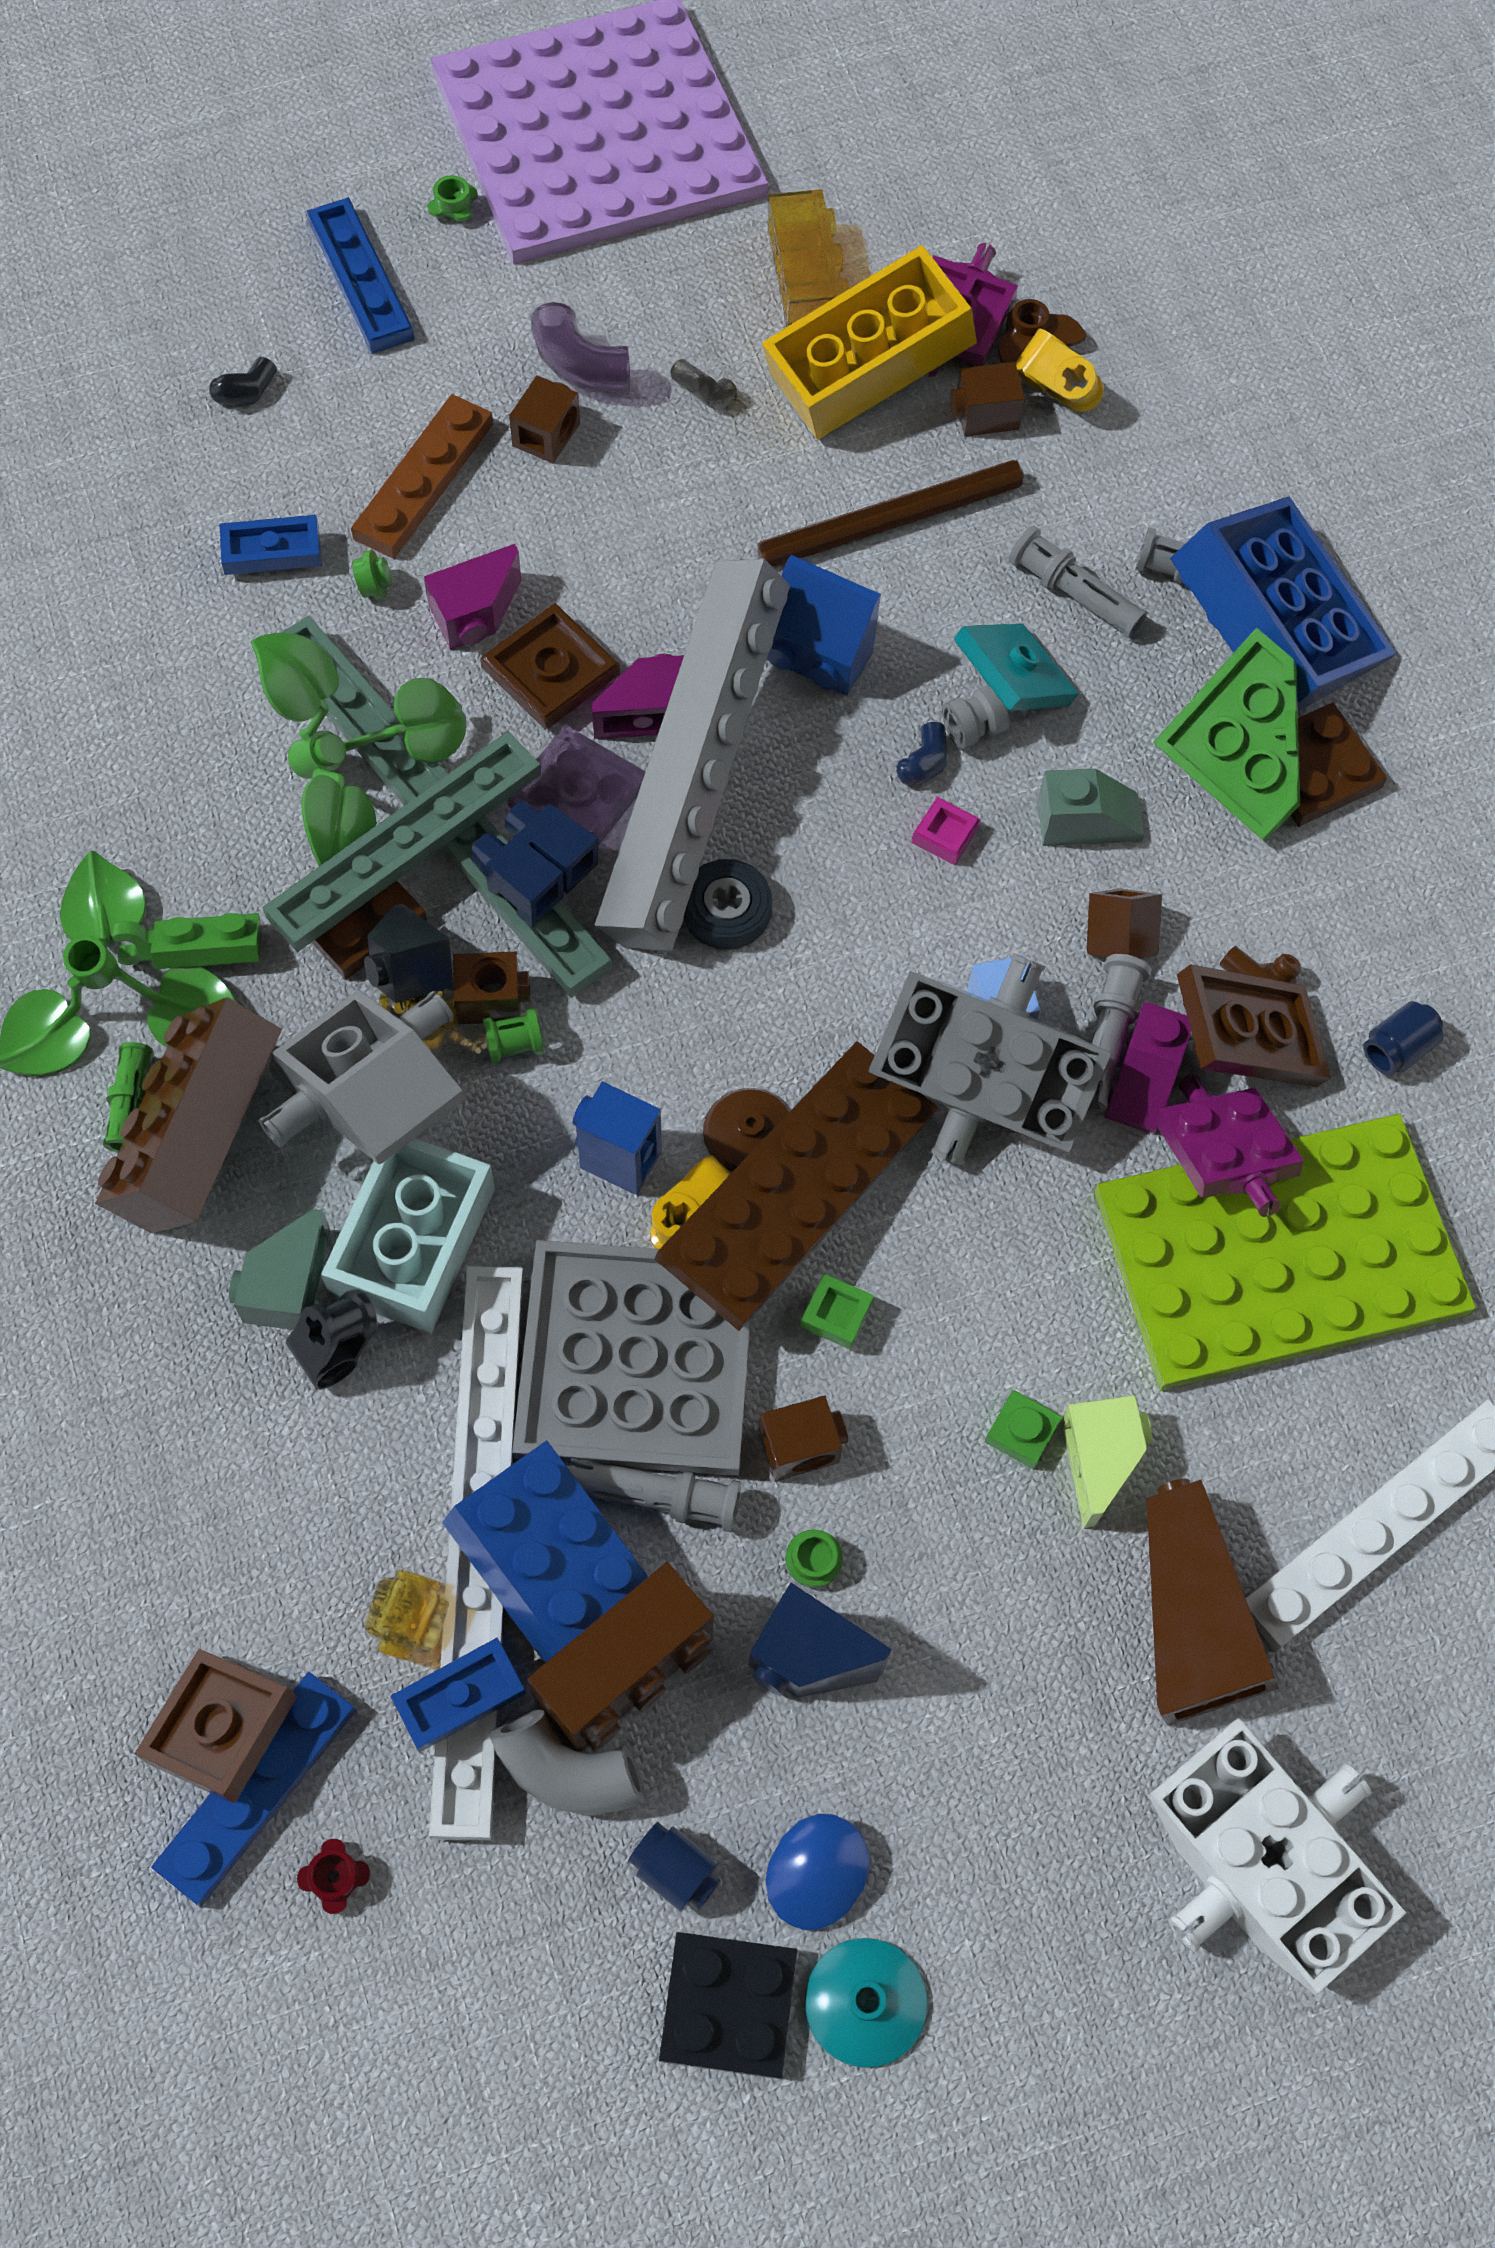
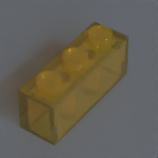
(804, 252)

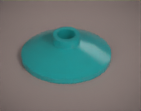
(838, 2023)

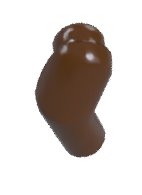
(1283, 969)

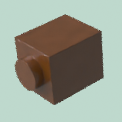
(988, 399)

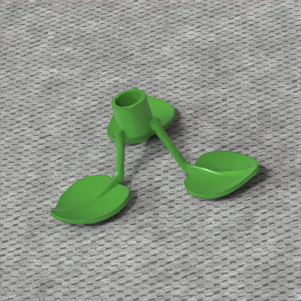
(296, 681)
(42, 1029)

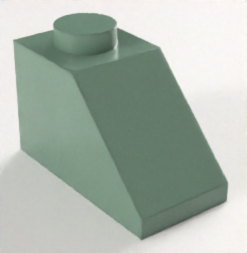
(1087, 809)
(282, 1273)

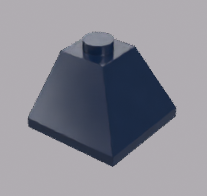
(814, 1649)

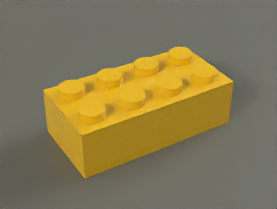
(870, 342)

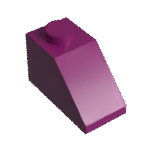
(473, 595)
(637, 698)
(1149, 1067)

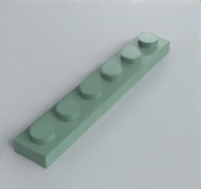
(402, 841)

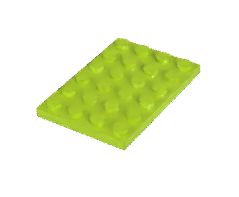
(1336, 1266)

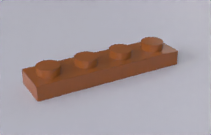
(422, 476)

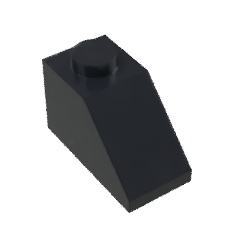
(407, 956)

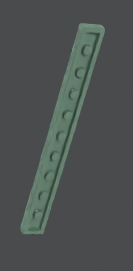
(358, 710)

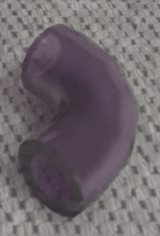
(573, 357)

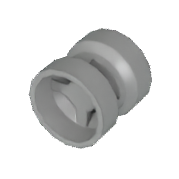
(974, 717)

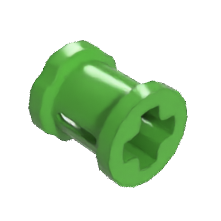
(513, 1036)

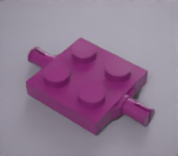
(986, 295)
(1229, 1143)

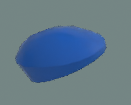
(817, 1871)

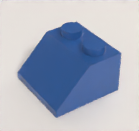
(824, 626)

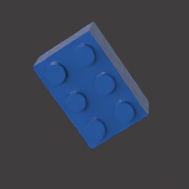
(544, 1549)

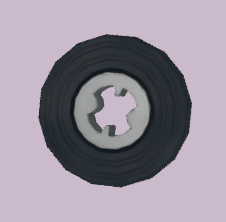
(732, 926)

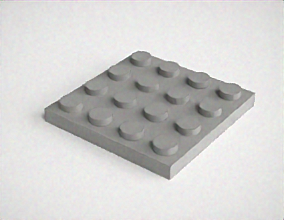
(628, 1365)

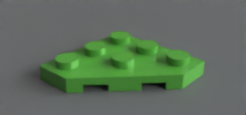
(1244, 736)

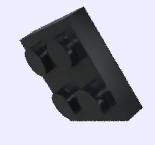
(728, 2005)

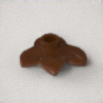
(1024, 322)

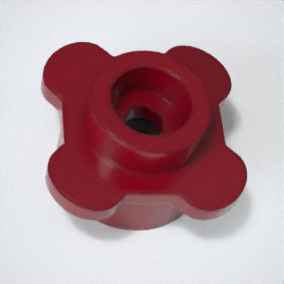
(331, 1858)

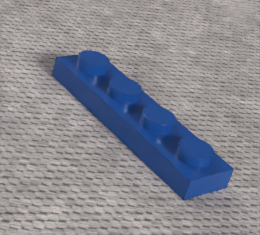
(223, 1830)

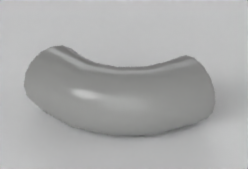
(564, 1776)

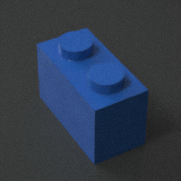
(618, 1137)

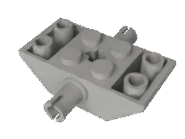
(1041, 1075)
(365, 1076)

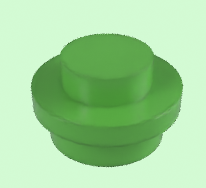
(372, 575)
(814, 1558)

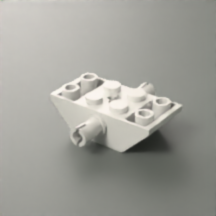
(1311, 1908)

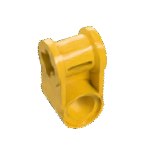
(1053, 369)
(685, 1198)

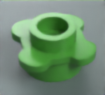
(452, 198)

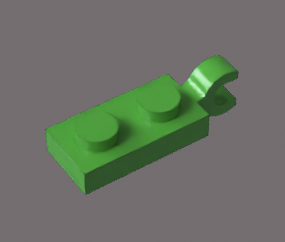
(191, 941)

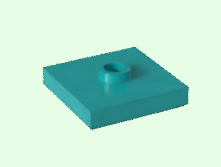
(1015, 666)

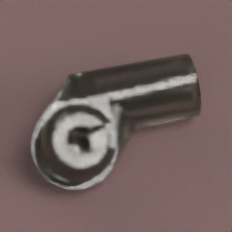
(712, 393)

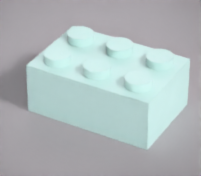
(410, 1232)

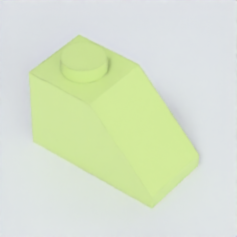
(1103, 1449)

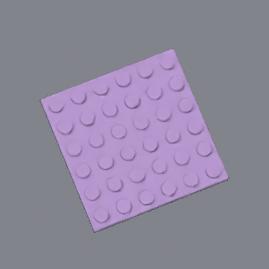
(597, 129)

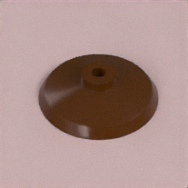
(740, 1123)

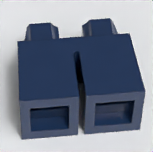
(539, 862)

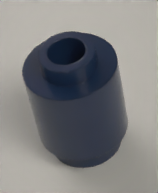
(1404, 1038)
(675, 1867)

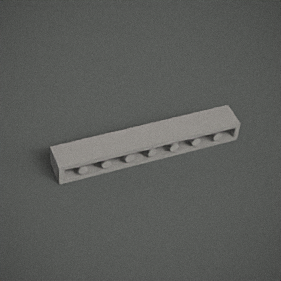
(693, 755)

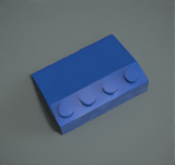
(1277, 576)

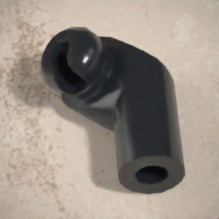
(243, 387)

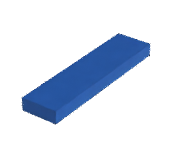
(360, 275)

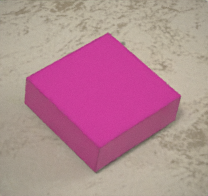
(946, 831)

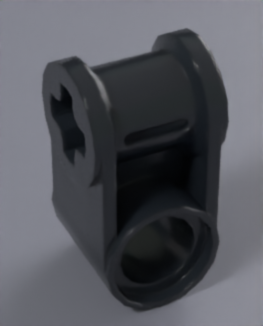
(332, 1338)

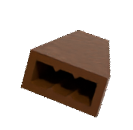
(1201, 1620)

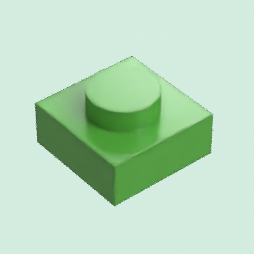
(836, 1311)
(1023, 1429)

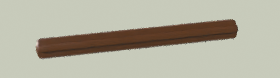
(891, 513)

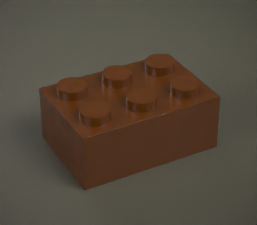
(623, 1659)

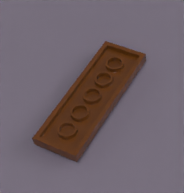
(794, 1187)

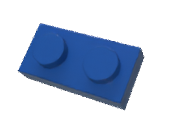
(270, 544)
(458, 1694)

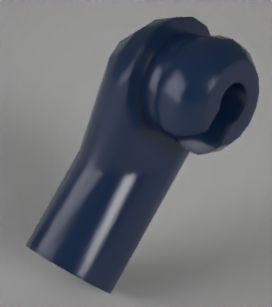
(928, 760)

